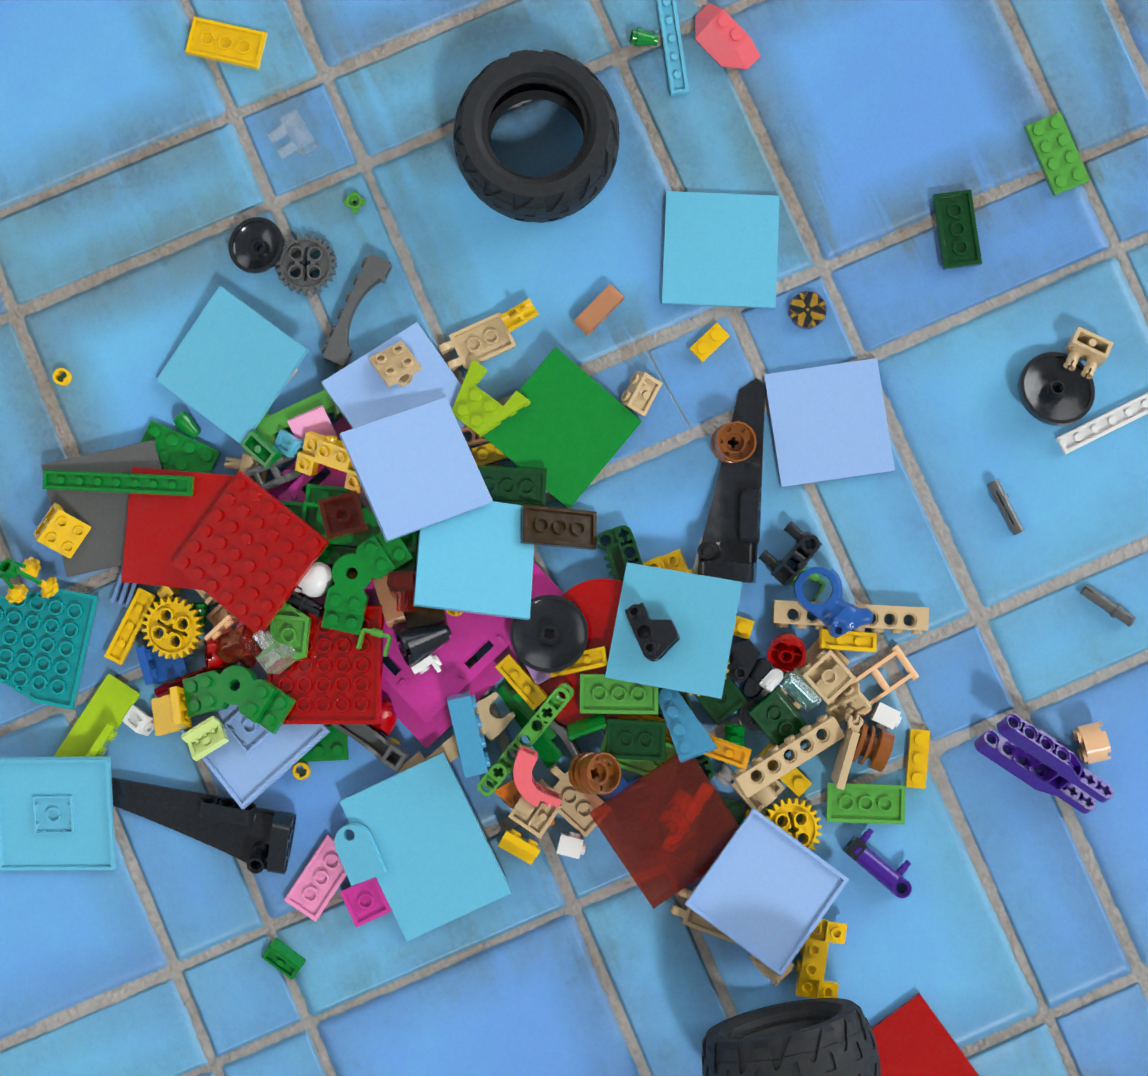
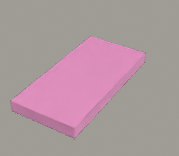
(317, 881)

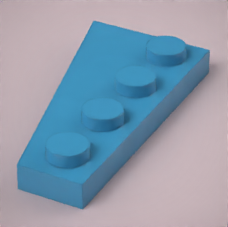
(685, 729)

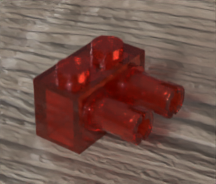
(402, 585)
(238, 646)

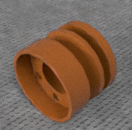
(740, 434)
(874, 747)
(594, 773)

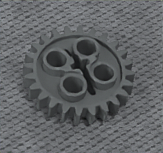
(323, 264)

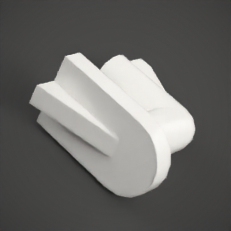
(771, 681)

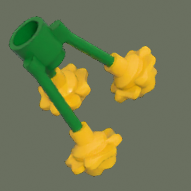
(29, 570)

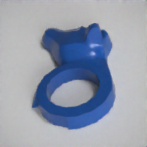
(835, 612)

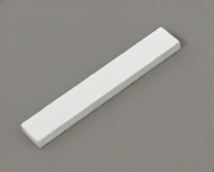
(1103, 424)

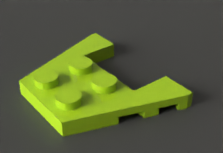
(477, 408)

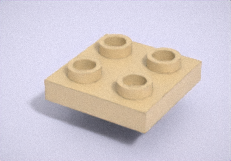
(395, 365)
(764, 796)
(533, 818)

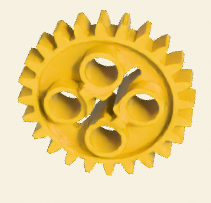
(179, 611)
(807, 825)

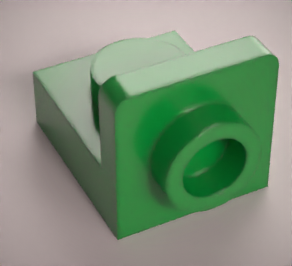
(734, 734)

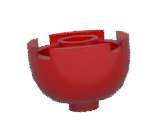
(786, 652)
(212, 661)
(388, 719)

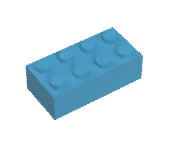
(466, 730)

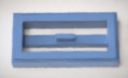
(117, 590)

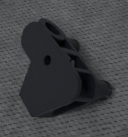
(798, 554)
(661, 634)
(742, 659)

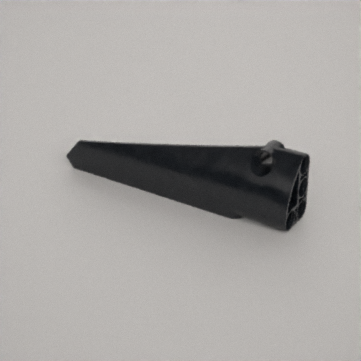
(737, 501)
(249, 834)

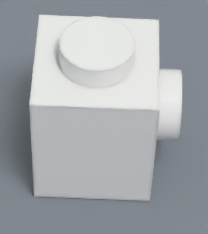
(885, 716)
(571, 845)

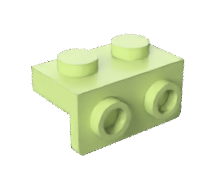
(205, 737)

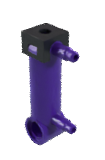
(877, 866)

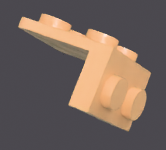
(222, 622)

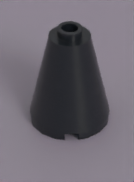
(421, 641)

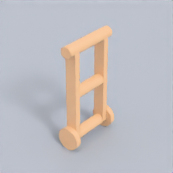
(881, 681)

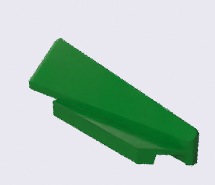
(546, 748)

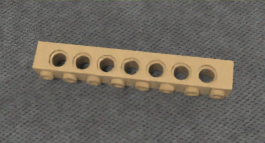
(919, 617)

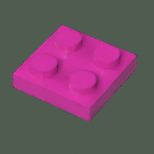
(365, 901)

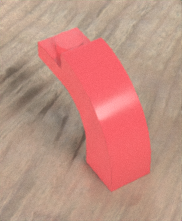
(525, 782)

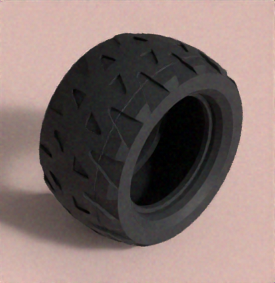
(529, 77)
(793, 1040)

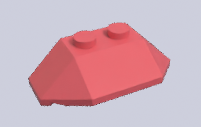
(724, 39)

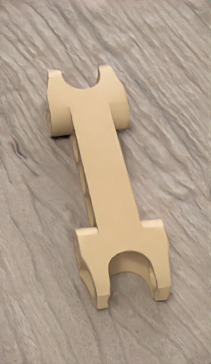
(490, 728)

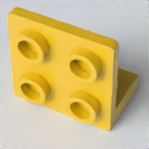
(61, 531)
(170, 712)

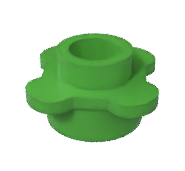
(354, 196)

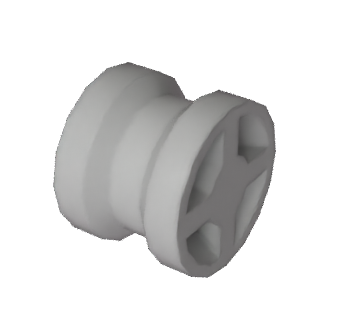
(724, 775)

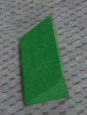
(261, 449)
(586, 726)
(283, 958)

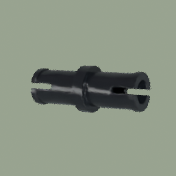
(305, 603)

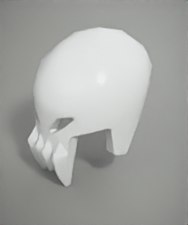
(316, 580)

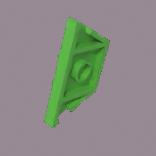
(292, 628)

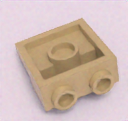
(827, 675)

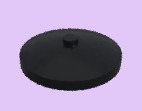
(1054, 392)
(552, 636)

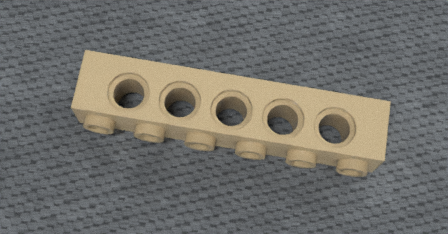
(831, 734)

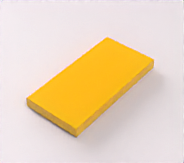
(226, 43)

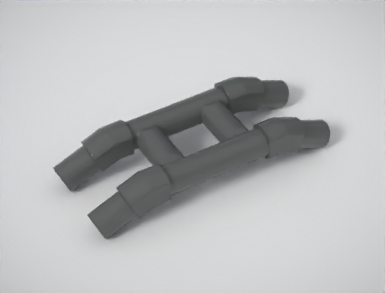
(279, 479)
(562, 731)

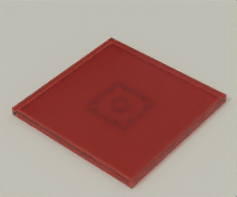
(667, 827)

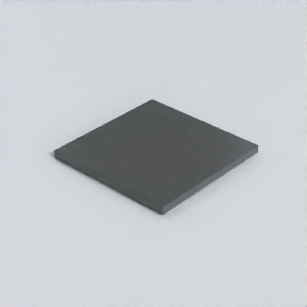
(101, 510)

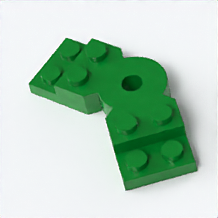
(347, 599)
(256, 698)

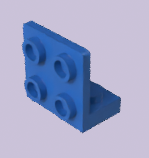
(159, 669)

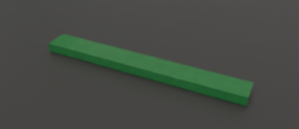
(118, 482)

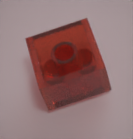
(343, 515)

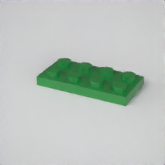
(179, 451)

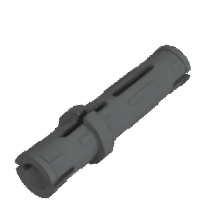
(1005, 507)
(1113, 609)

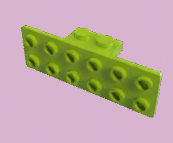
(99, 720)

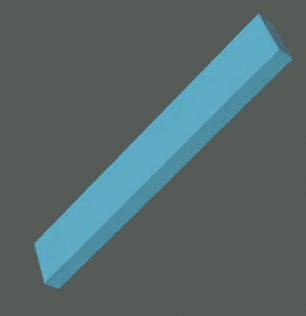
(672, 47)

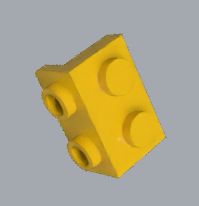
(520, 847)

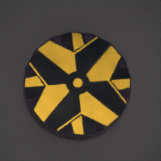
(807, 310)

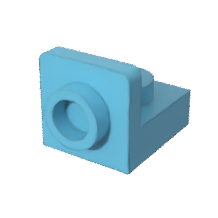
(288, 444)

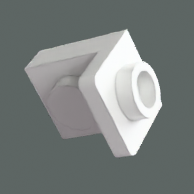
(423, 665)
(139, 721)

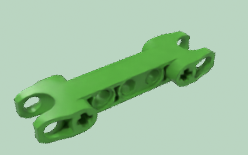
(271, 424)
(505, 761)

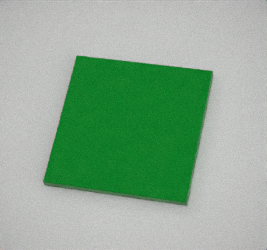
(567, 427)

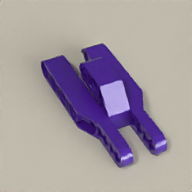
(1065, 778)

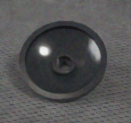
(247, 240)

